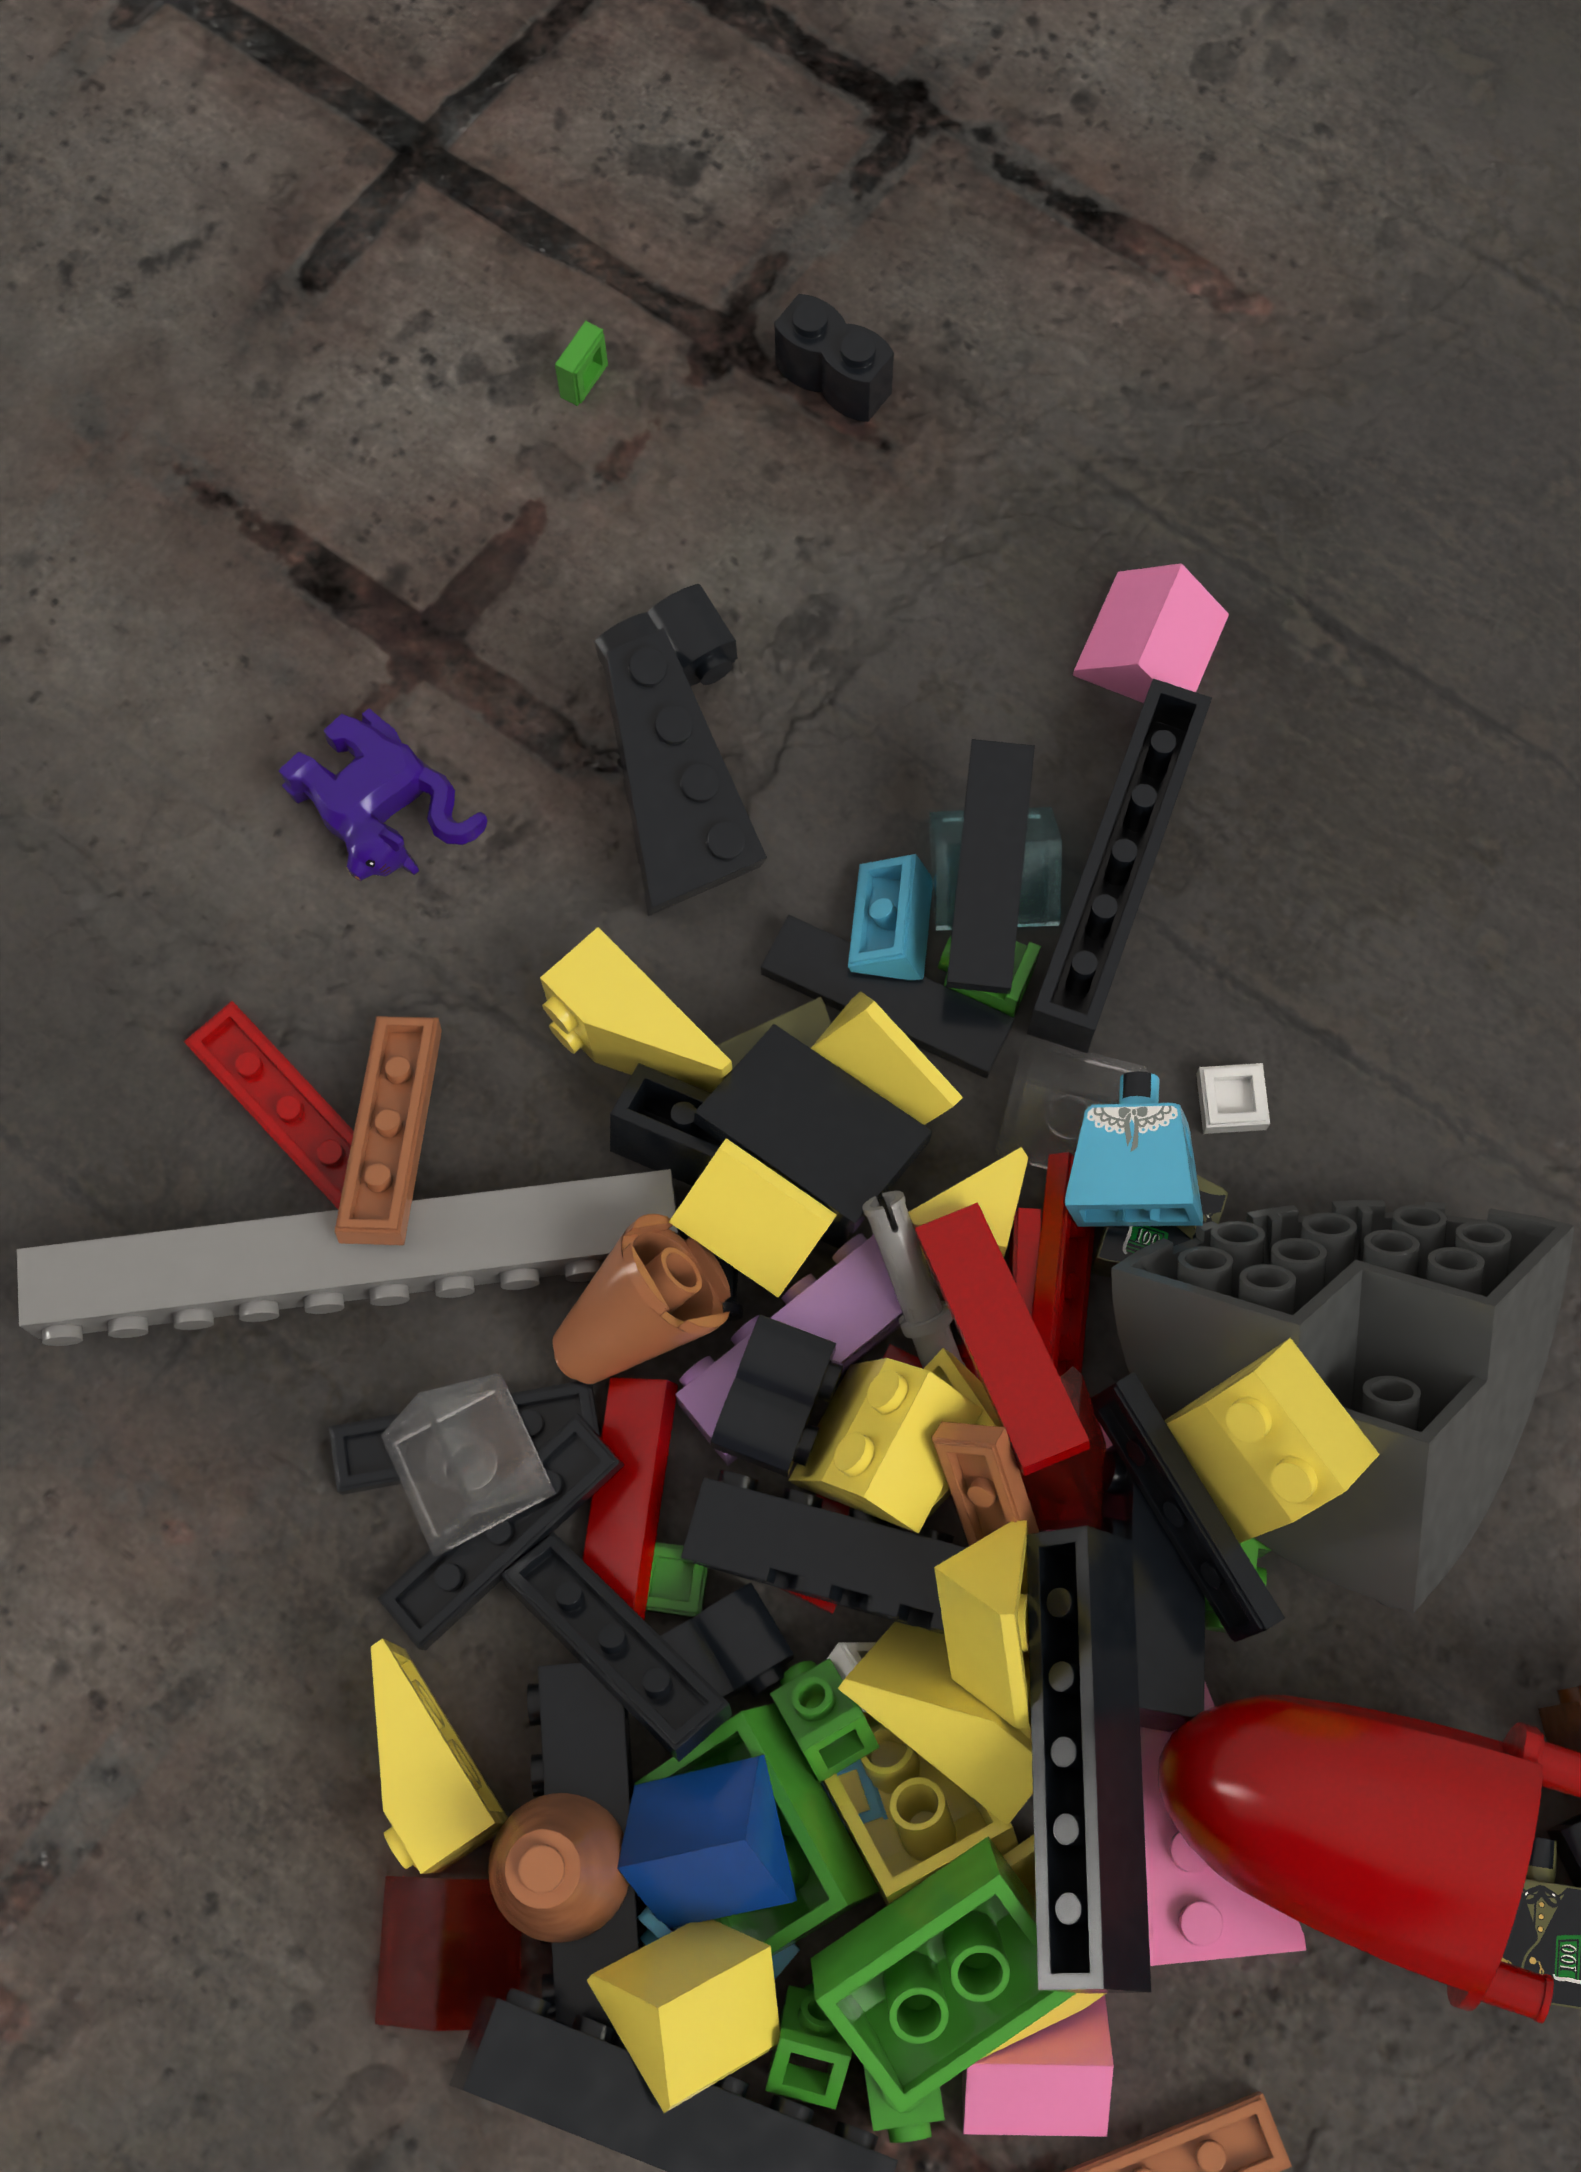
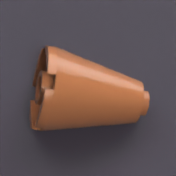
(642, 1303)
(558, 1868)

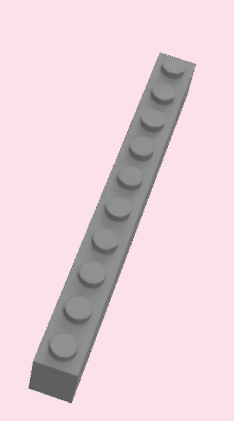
(298, 1262)

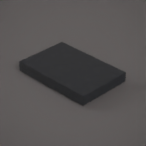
(813, 1125)

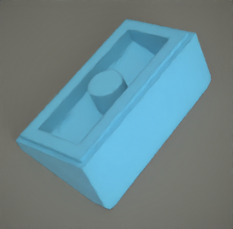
(891, 918)

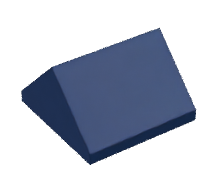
(707, 1844)

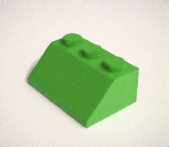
(820, 1853)
(937, 1976)

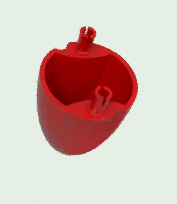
(1374, 1830)

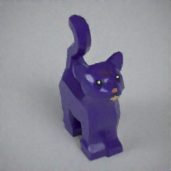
(371, 790)

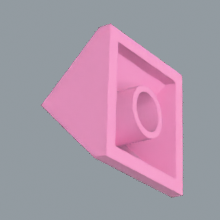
(1152, 627)
(1046, 2082)

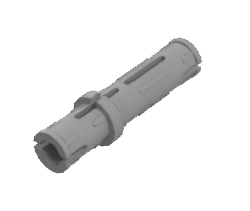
(923, 1315)

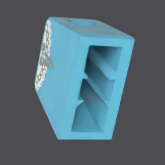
(1134, 1162)

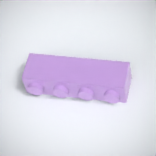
(846, 1305)

